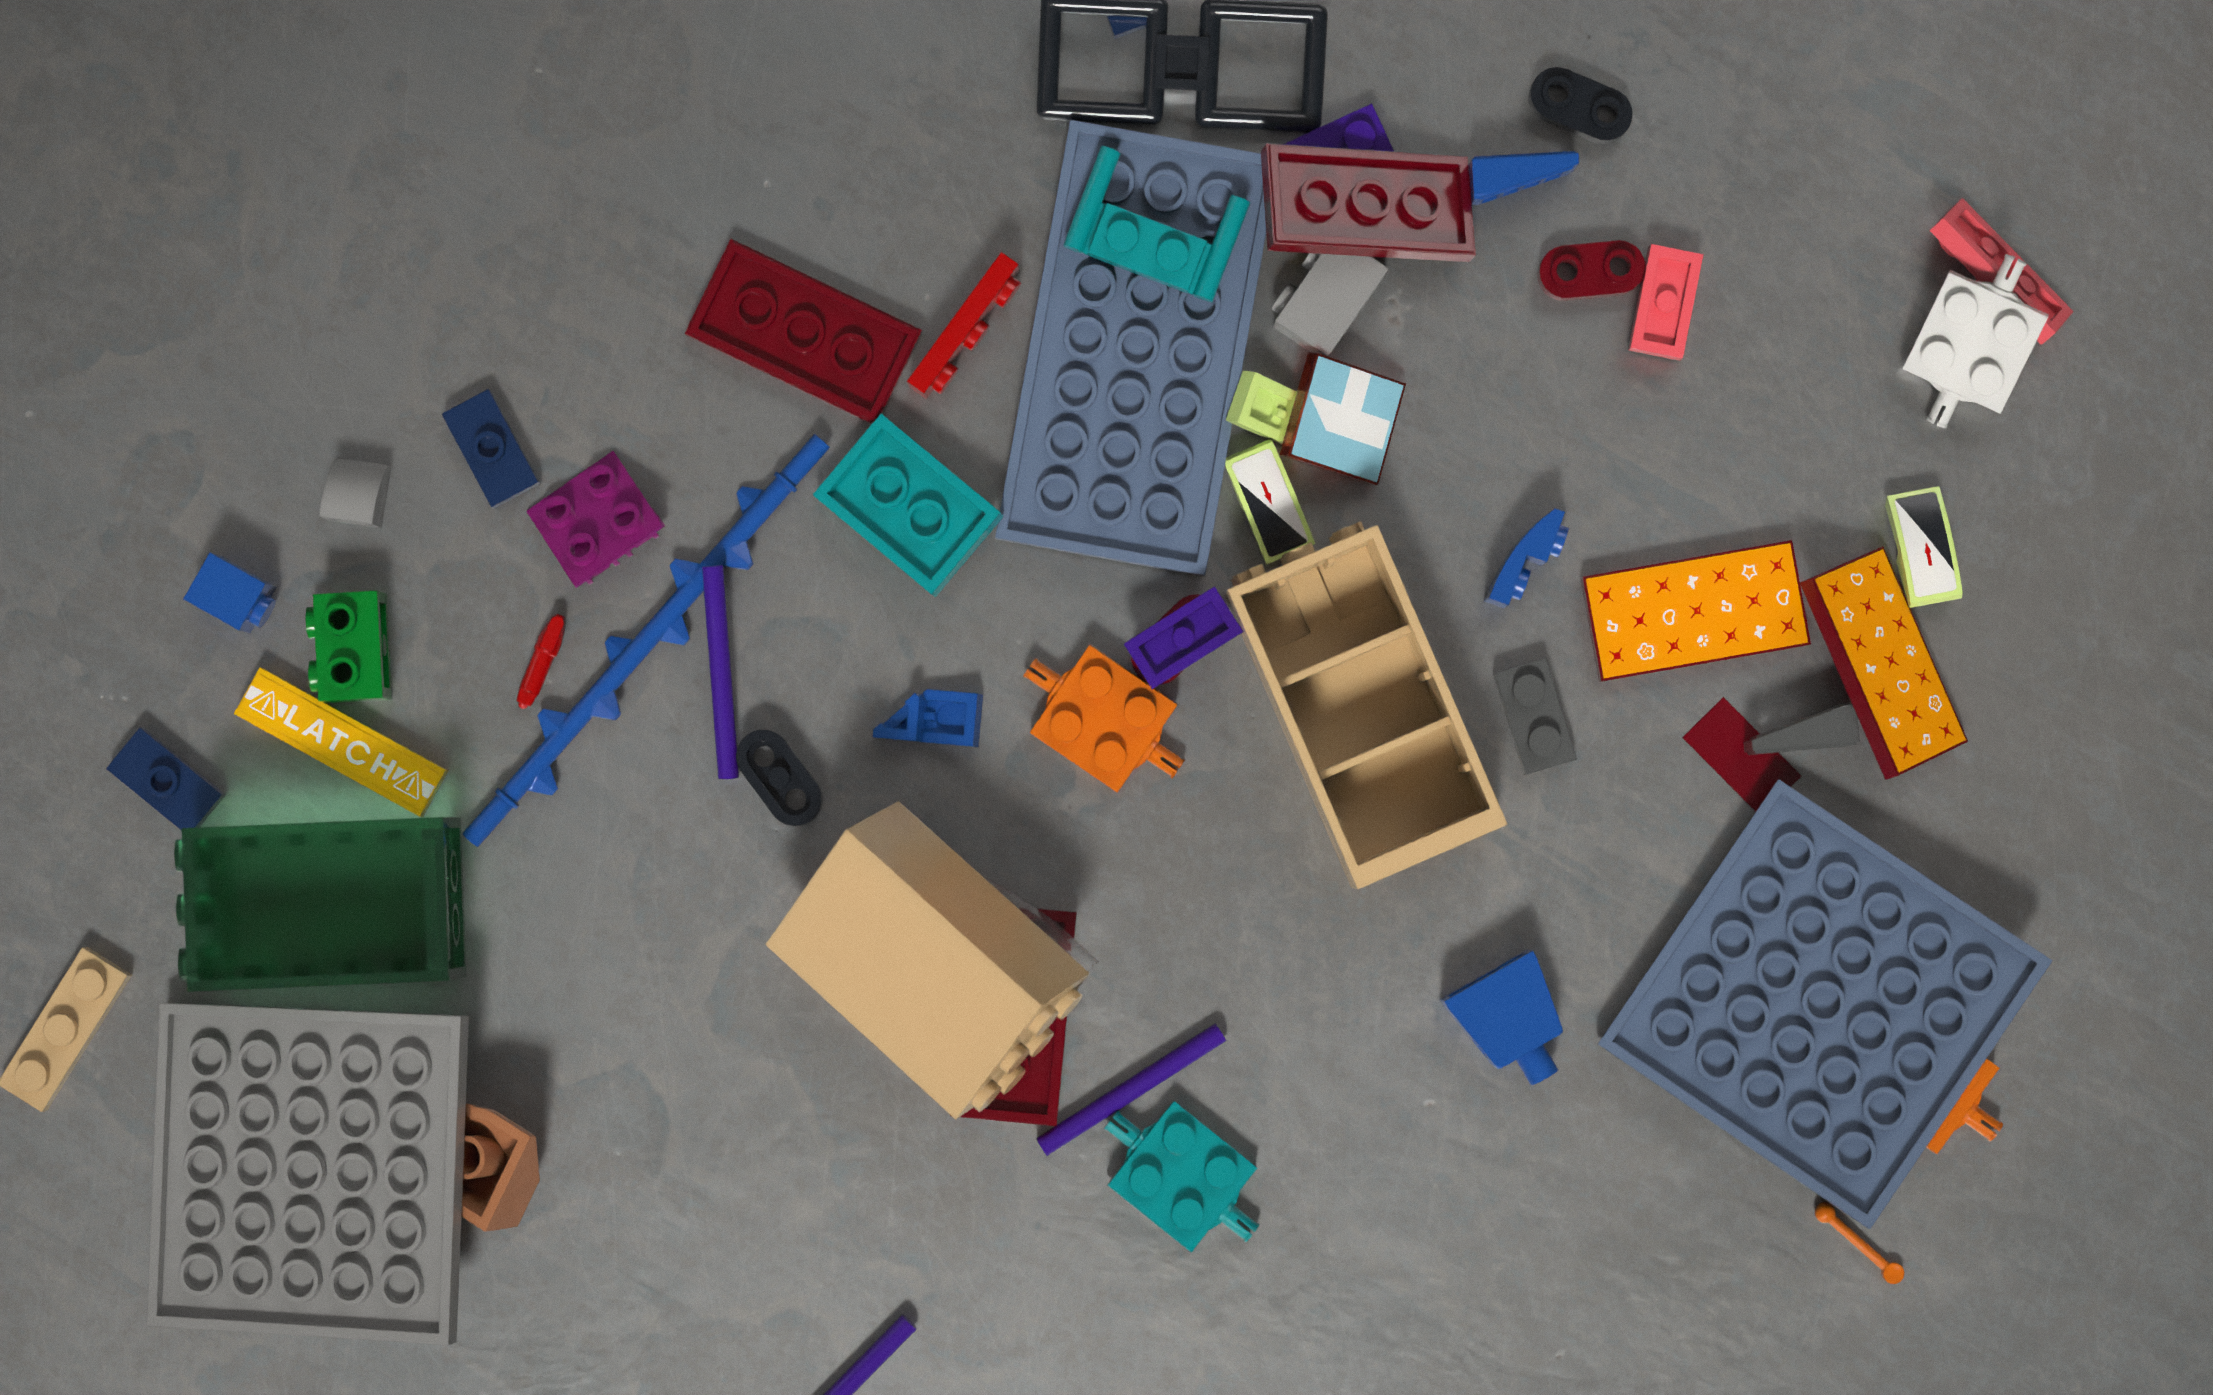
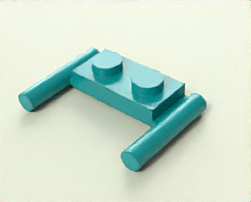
(1147, 245)

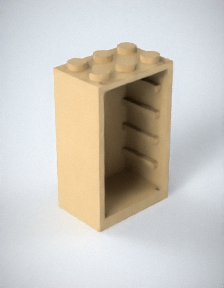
(928, 960)

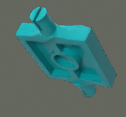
(1181, 1176)

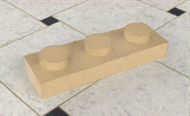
(64, 1029)

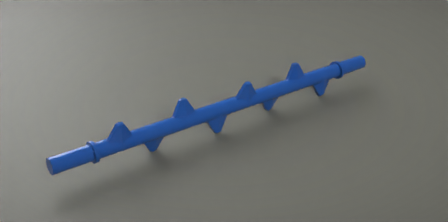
(627, 654)

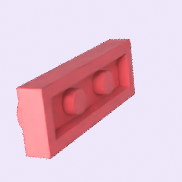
(1982, 250)

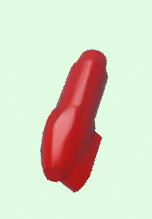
(546, 649)

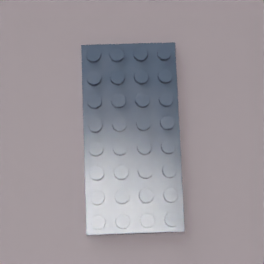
(1128, 376)

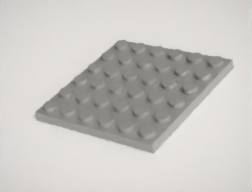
(308, 1172)

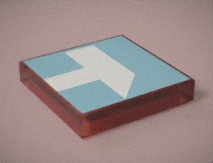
(1342, 419)

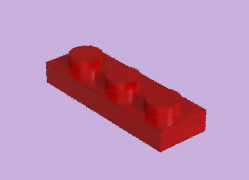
(966, 327)

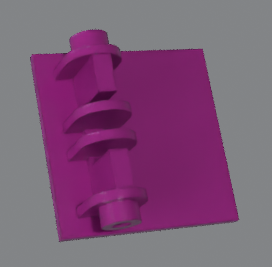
(595, 520)

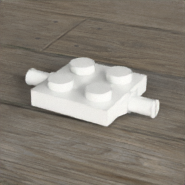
(1975, 341)

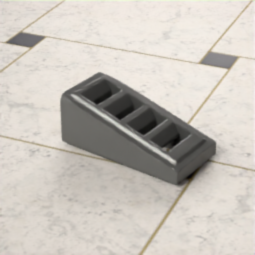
(1824, 729)

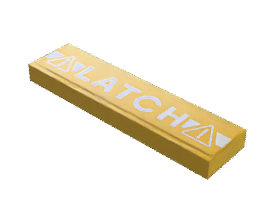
(341, 742)

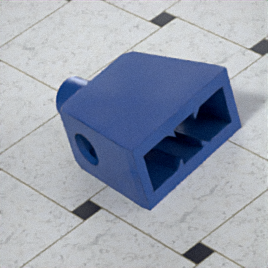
(1509, 1016)

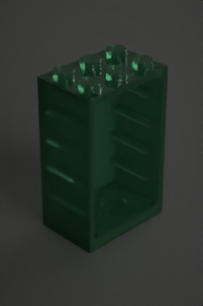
(321, 904)

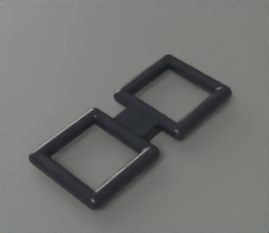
(1185, 64)

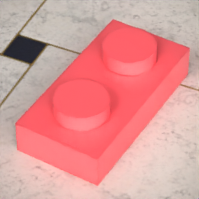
(1665, 302)

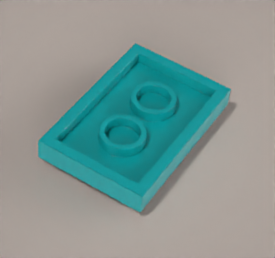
(908, 505)

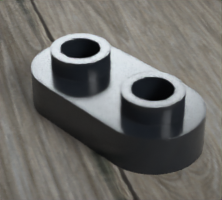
(1579, 109)
(779, 778)

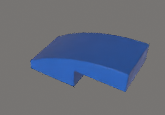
(1535, 546)

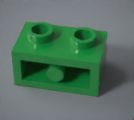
(349, 647)

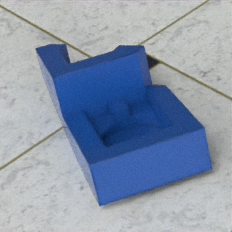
(936, 719)

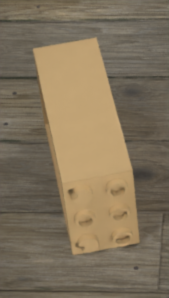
(1363, 705)

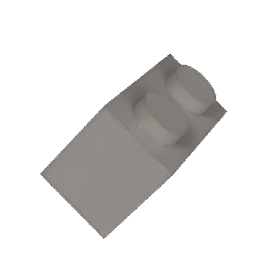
(1327, 300)

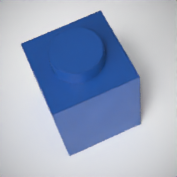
(231, 594)

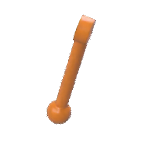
(1890, 1271)

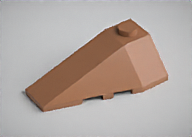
(497, 1169)

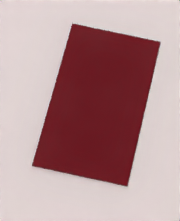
(1720, 740)

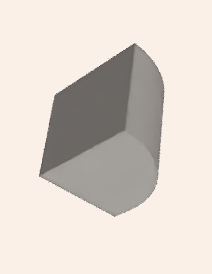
(355, 492)

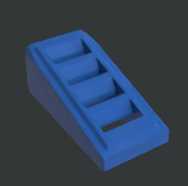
(1507, 174)

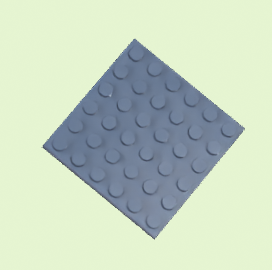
(1824, 1003)

